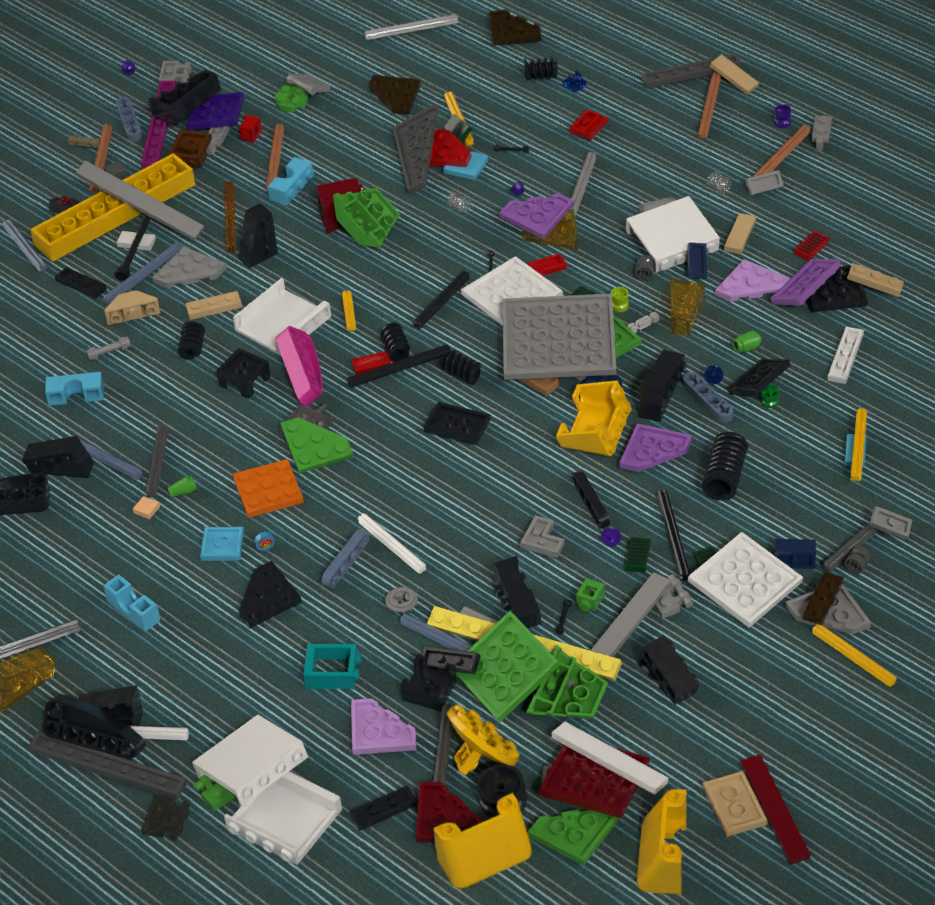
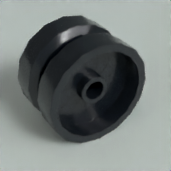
(499, 782)

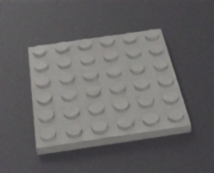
(558, 336)

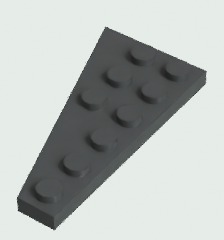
(414, 144)

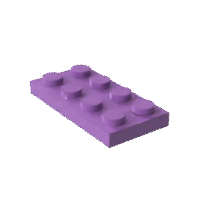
(805, 282)

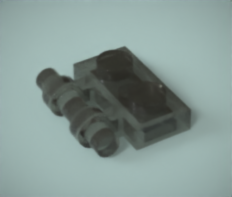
(159, 817)

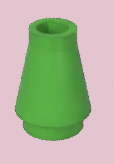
(182, 487)

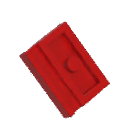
(588, 124)

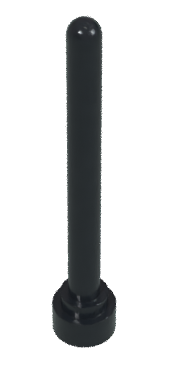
(123, 271)

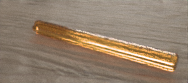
(230, 217)

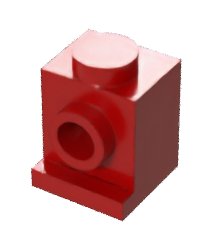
(250, 128)

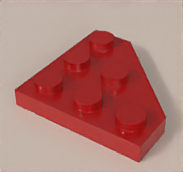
(448, 150)

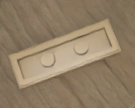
(734, 74)
(740, 233)

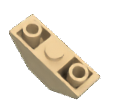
(131, 306)

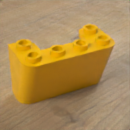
(599, 420)

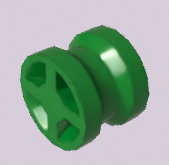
(769, 396)

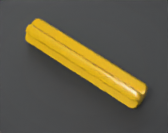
(349, 310)

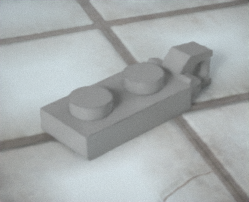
(821, 131)
(218, 135)

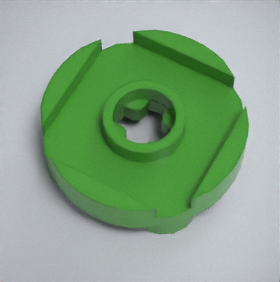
(297, 95)

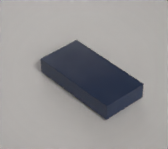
(697, 260)

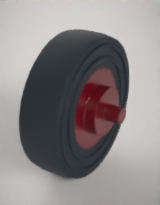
(61, 204)

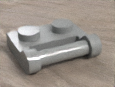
(308, 83)

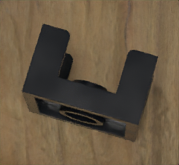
(243, 370)
(428, 686)

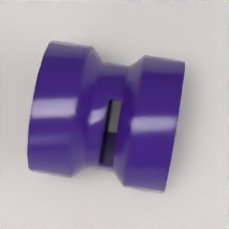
(782, 116)

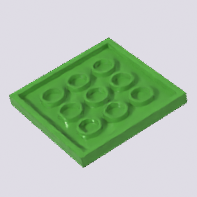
(509, 666)

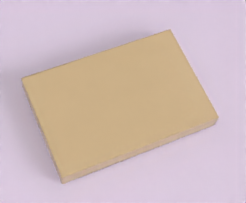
(734, 803)

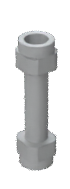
(122, 343)

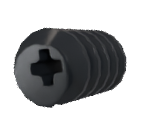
(541, 68)
(191, 340)
(395, 341)
(461, 366)

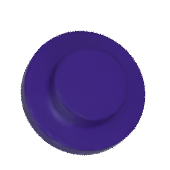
(611, 537)

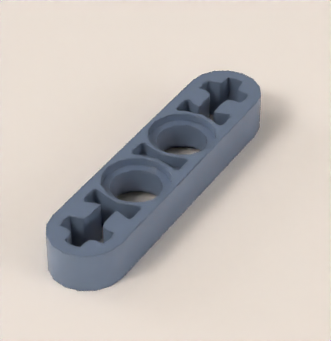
(127, 119)
(710, 395)
(345, 559)

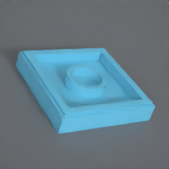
(473, 169)
(222, 543)

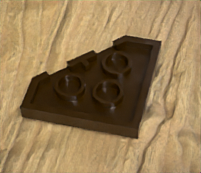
(511, 29)
(396, 92)

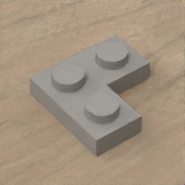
(538, 538)

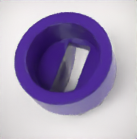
(128, 67)
(517, 189)

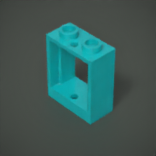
(331, 680)

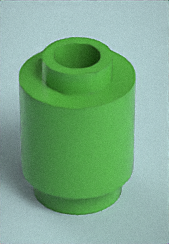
(747, 342)

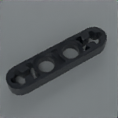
(590, 499)

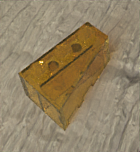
(562, 235)
(686, 304)
(23, 675)

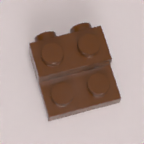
(191, 147)

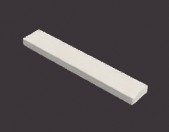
(610, 757)

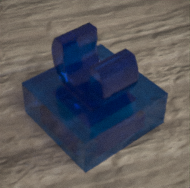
(574, 82)

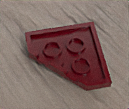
(439, 807)

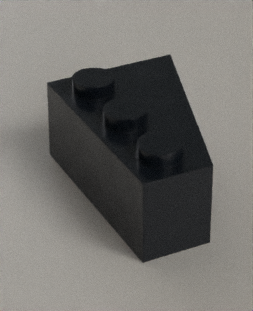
(258, 237)
(59, 458)
(514, 592)
(668, 669)
(119, 702)

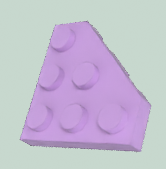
(750, 281)
(379, 729)

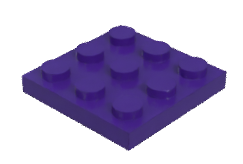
(217, 111)

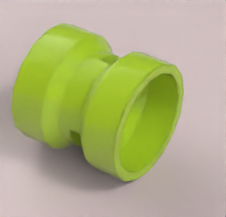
(620, 299)

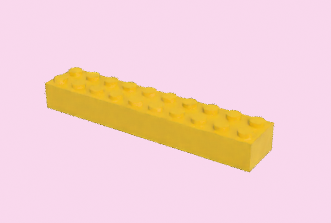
(104, 212)

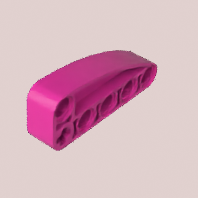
(301, 364)

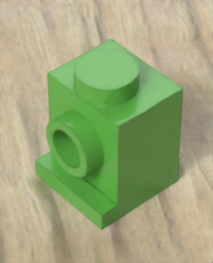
(589, 599)

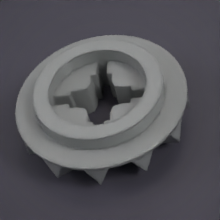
(397, 595)

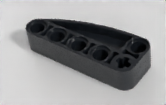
(24, 494)
(87, 720)

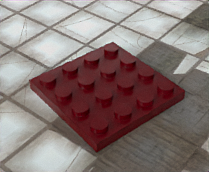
(588, 784)

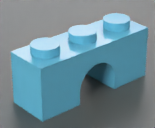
(285, 189)
(61, 387)
(140, 611)

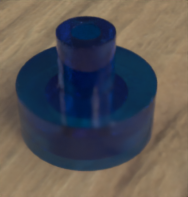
(717, 377)

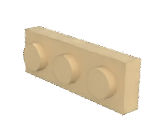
(875, 280)
(213, 305)

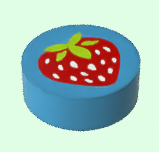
(264, 541)

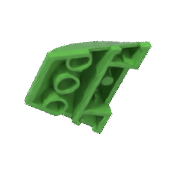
(365, 215)
(558, 699)

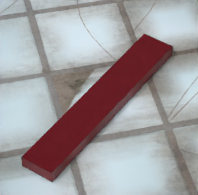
(775, 809)

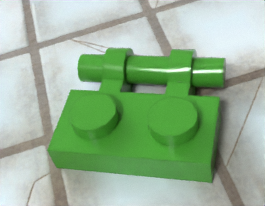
(215, 794)

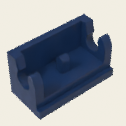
(796, 552)

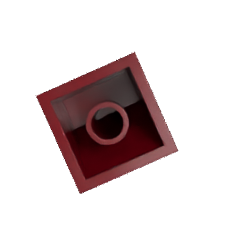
(326, 203)

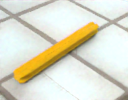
(454, 109)
(858, 448)
(854, 655)

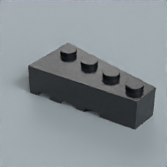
(186, 97)
(660, 385)

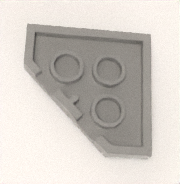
(188, 267)
(843, 616)

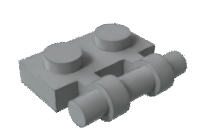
(170, 71)
(669, 605)

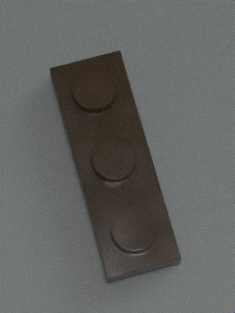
(823, 598)

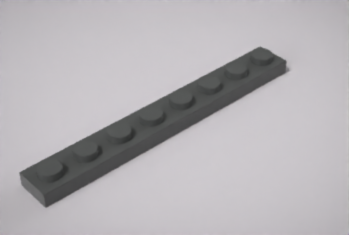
(109, 766)

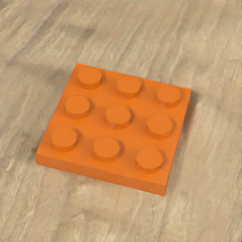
(268, 488)

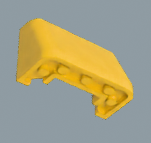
(485, 847)
(659, 861)

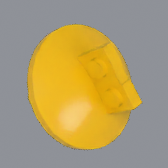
(480, 740)

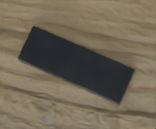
(80, 283)
(464, 661)
(383, 808)

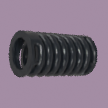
(725, 466)

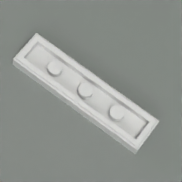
(845, 355)

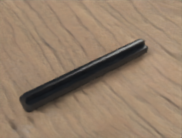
(441, 299)

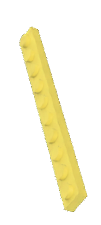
(476, 628)

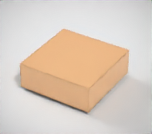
(146, 507)

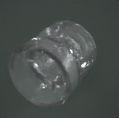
(720, 183)
(458, 202)

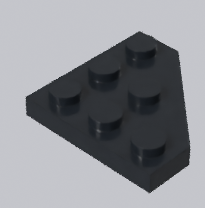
(838, 293)
(267, 595)

